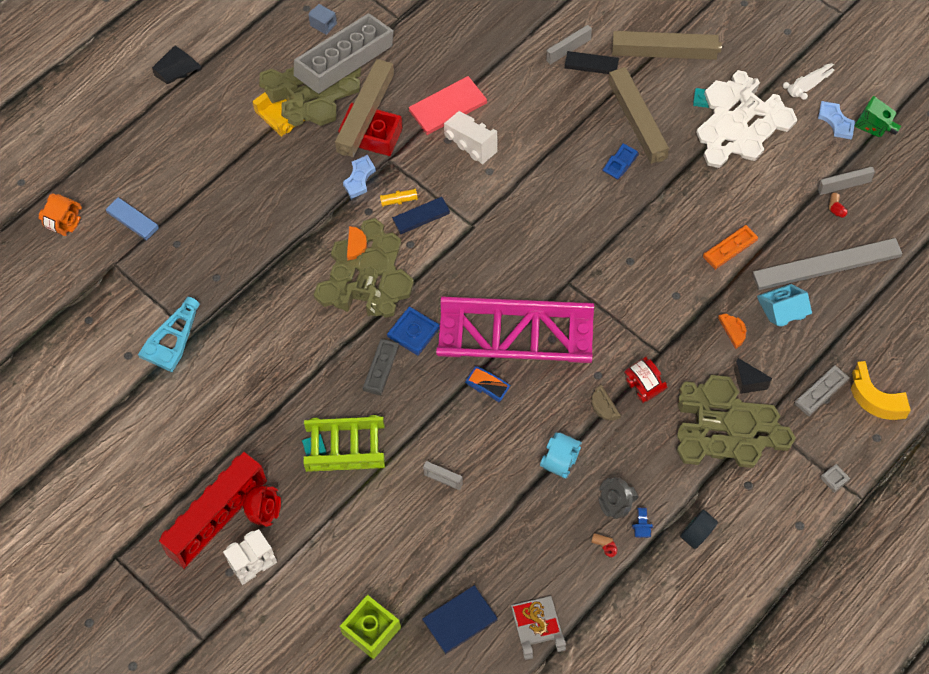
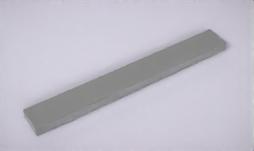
(827, 264)

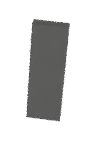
(381, 367)

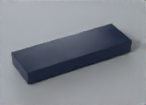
(421, 215)

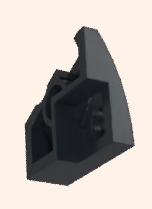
(175, 65)

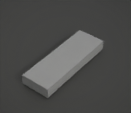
(569, 44)
(846, 180)
(821, 390)

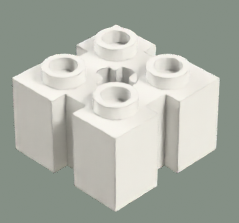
(250, 556)

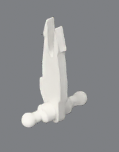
(806, 83)

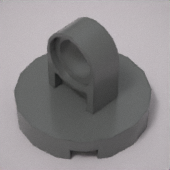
(616, 497)

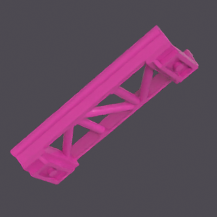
(453, 320)

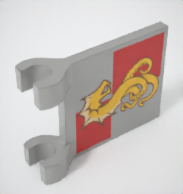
(537, 623)

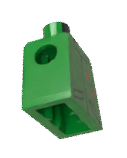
(877, 118)

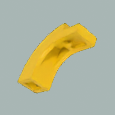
(874, 401)

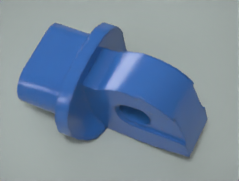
(642, 529)

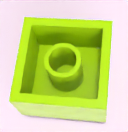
(370, 627)

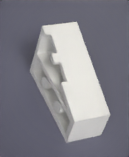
(471, 137)

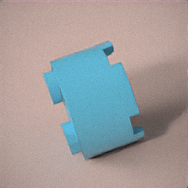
(561, 454)

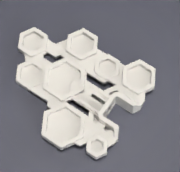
(733, 124)

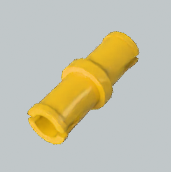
(398, 197)

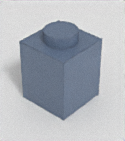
(322, 19)

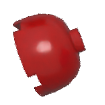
(262, 505)

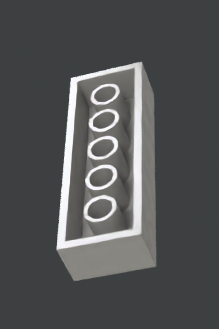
(343, 53)

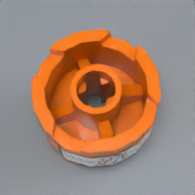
(60, 214)

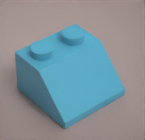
(785, 304)

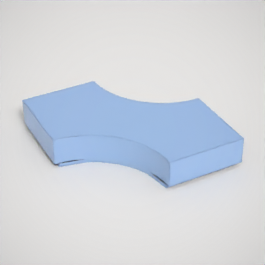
(833, 116)
(356, 183)

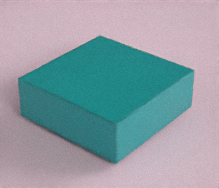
(307, 446)

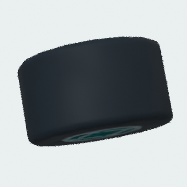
(699, 529)

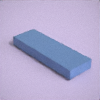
(132, 218)

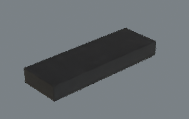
(591, 62)

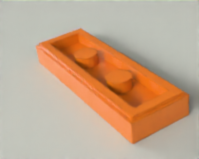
(730, 247)

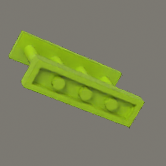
(352, 460)

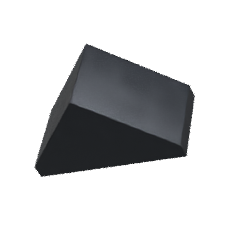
(750, 378)

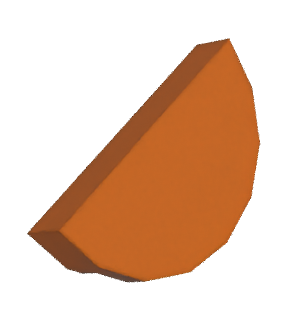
(356, 243)
(734, 328)

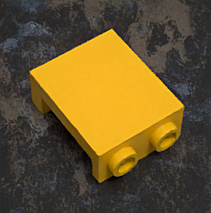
(271, 114)

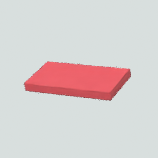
(438, 108)

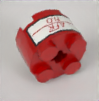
(646, 379)

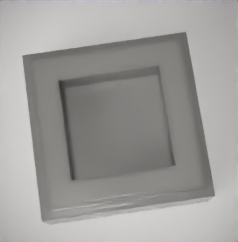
(835, 478)

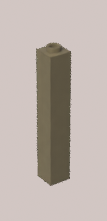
(666, 45)
(364, 108)
(638, 115)

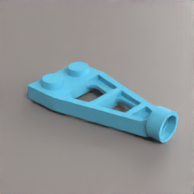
(161, 355)

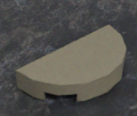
(603, 405)

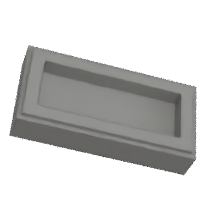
(443, 475)

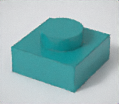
(700, 99)

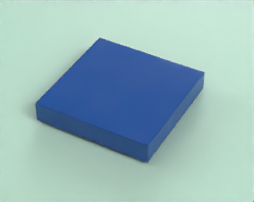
(413, 331)

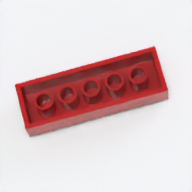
(212, 510)

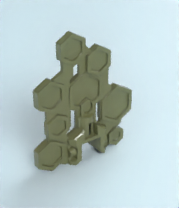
(320, 110)
(374, 262)
(740, 423)

